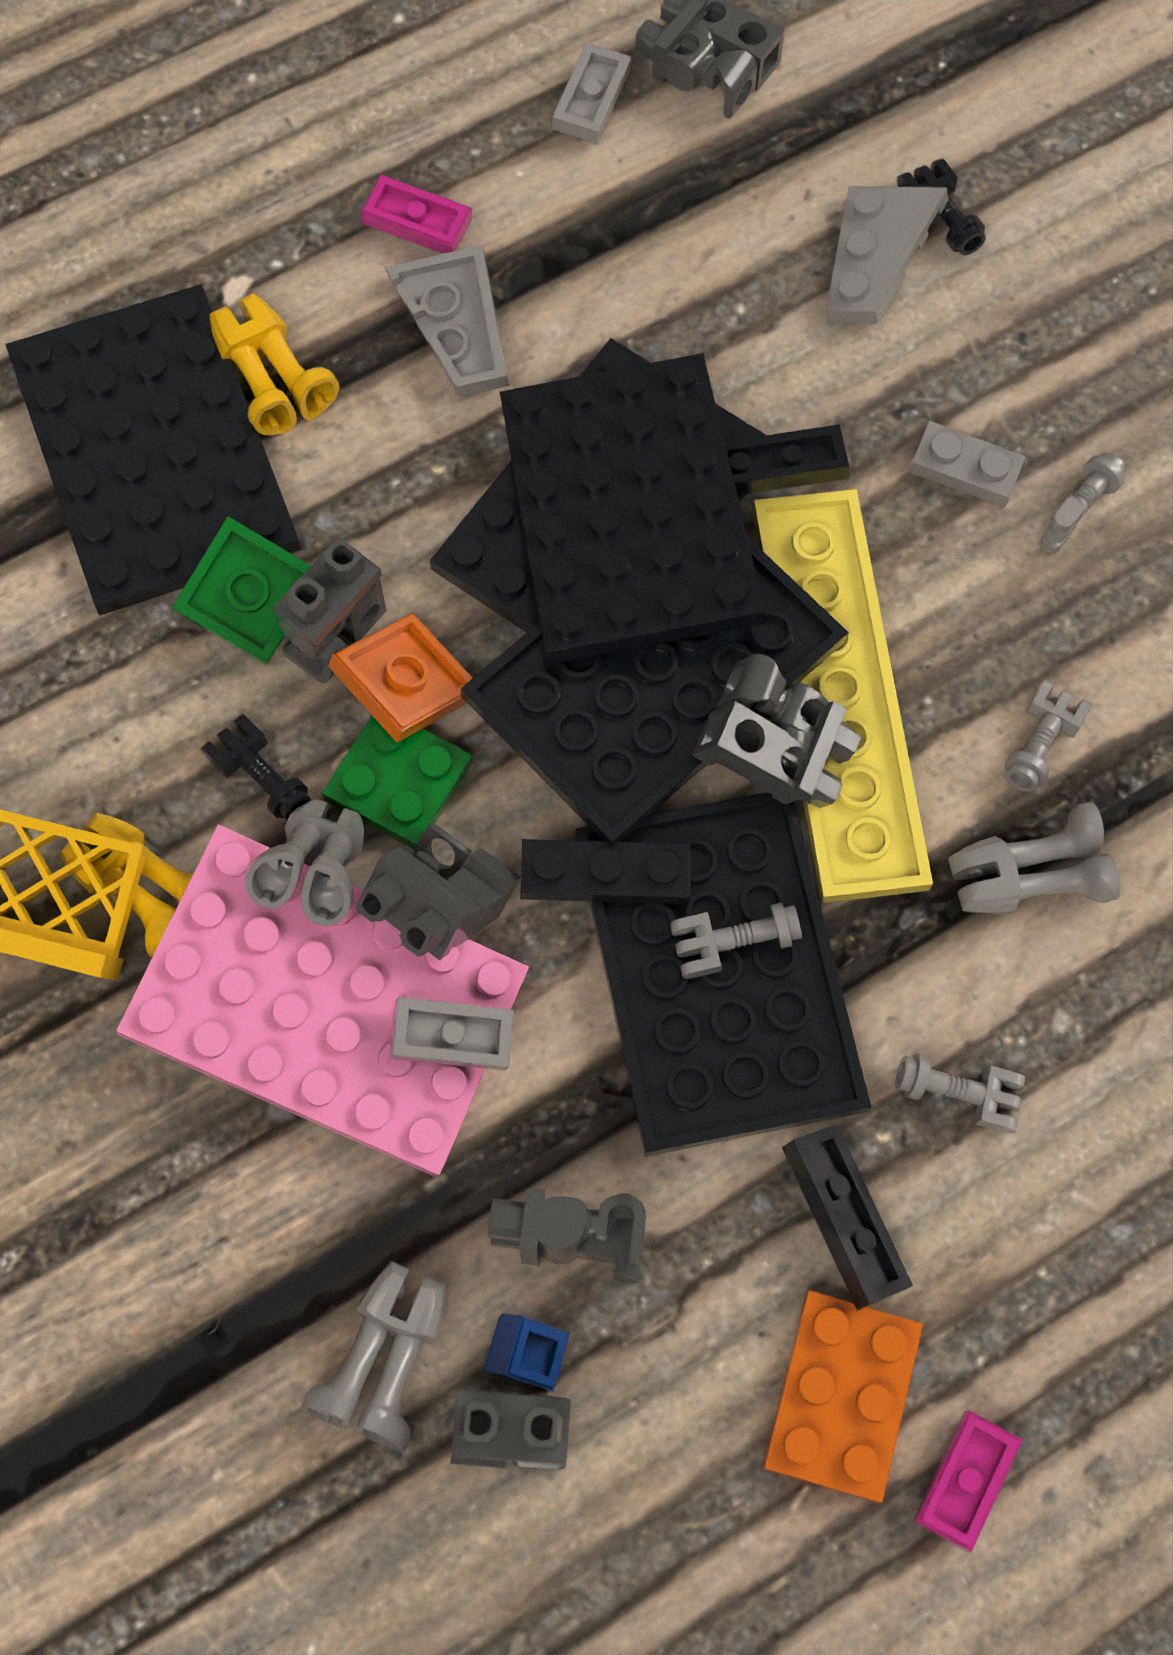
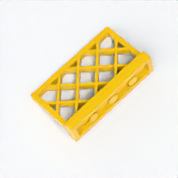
(45, 942)

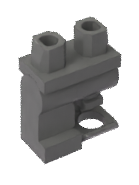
(712, 45)
(331, 598)
(782, 754)
(437, 902)
(566, 1230)
(510, 1428)

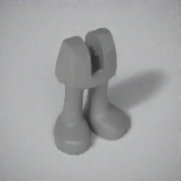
(1080, 838)
(330, 845)
(382, 1416)

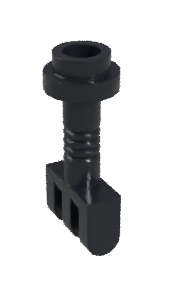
(964, 233)
(243, 753)

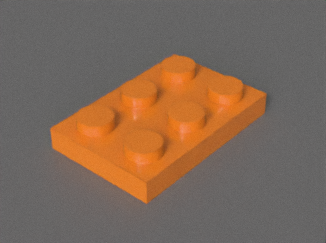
(843, 1397)

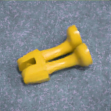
(266, 336)
(151, 911)

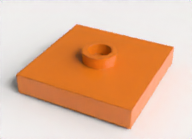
(402, 676)

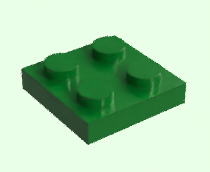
(237, 589)
(400, 783)

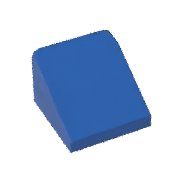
(526, 1351)

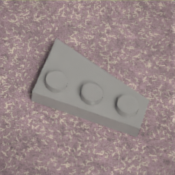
(875, 245)
(456, 315)

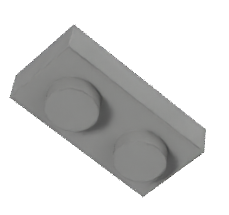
(591, 93)
(967, 464)
(451, 1033)

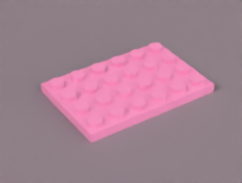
(310, 1009)

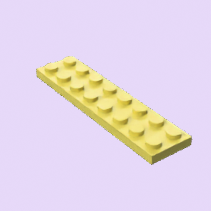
(873, 831)

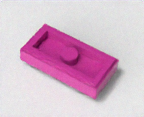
(416, 215)
(967, 1481)

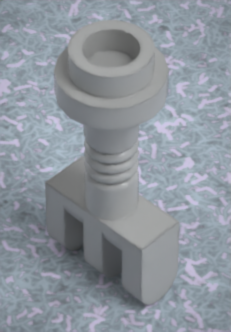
(1102, 475)
(1027, 767)
(708, 942)
(916, 1076)

